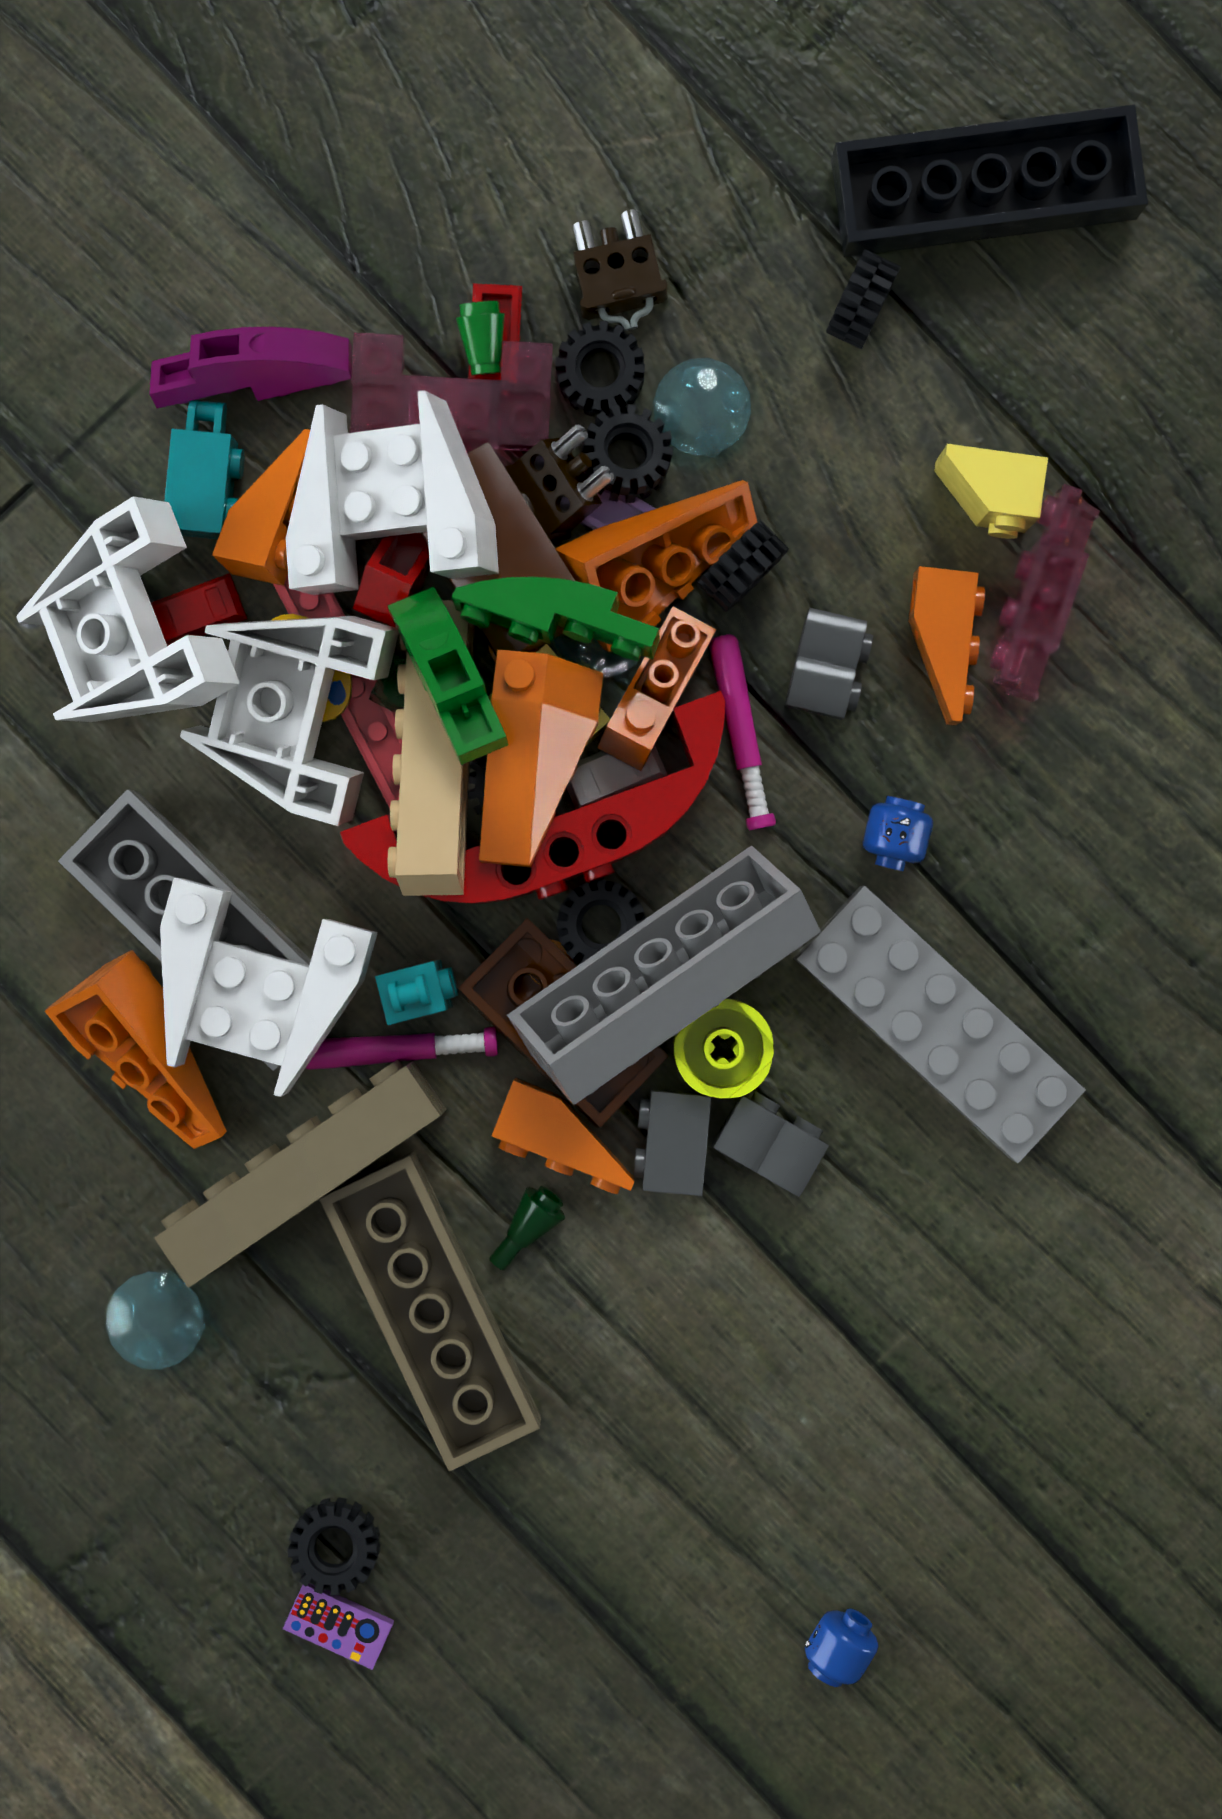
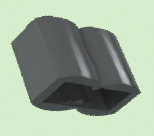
(827, 664)
(771, 1144)

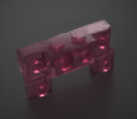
(503, 412)
(1045, 594)

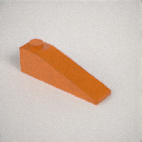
(660, 551)
(548, 717)
(123, 1023)

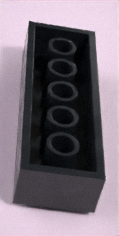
(989, 180)

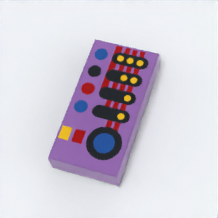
(339, 1625)

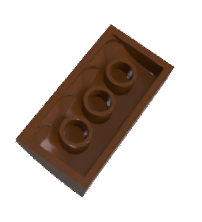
(521, 541)
(505, 984)

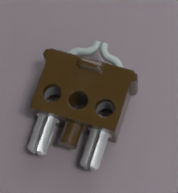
(623, 288)
(556, 483)

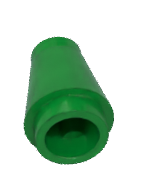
(482, 335)

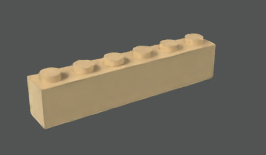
(432, 790)

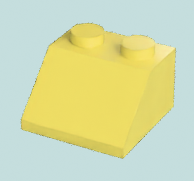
(994, 487)

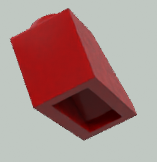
(392, 574)

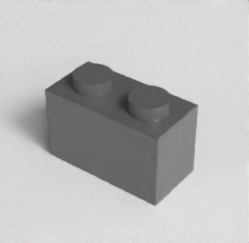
(674, 1143)

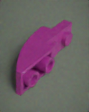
(263, 358)

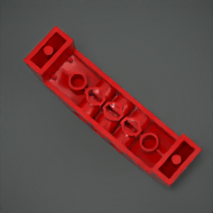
(642, 811)

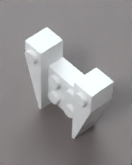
(386, 487)
(108, 629)
(275, 715)
(248, 997)

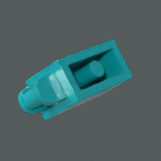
(203, 471)
(416, 991)

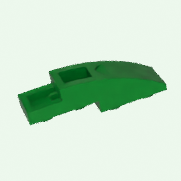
(538, 605)
(448, 675)

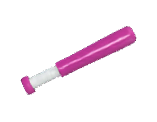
(732, 683)
(387, 1049)

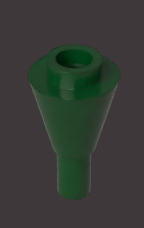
(534, 1217)

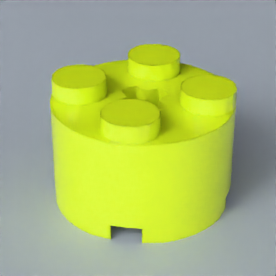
(720, 1076)

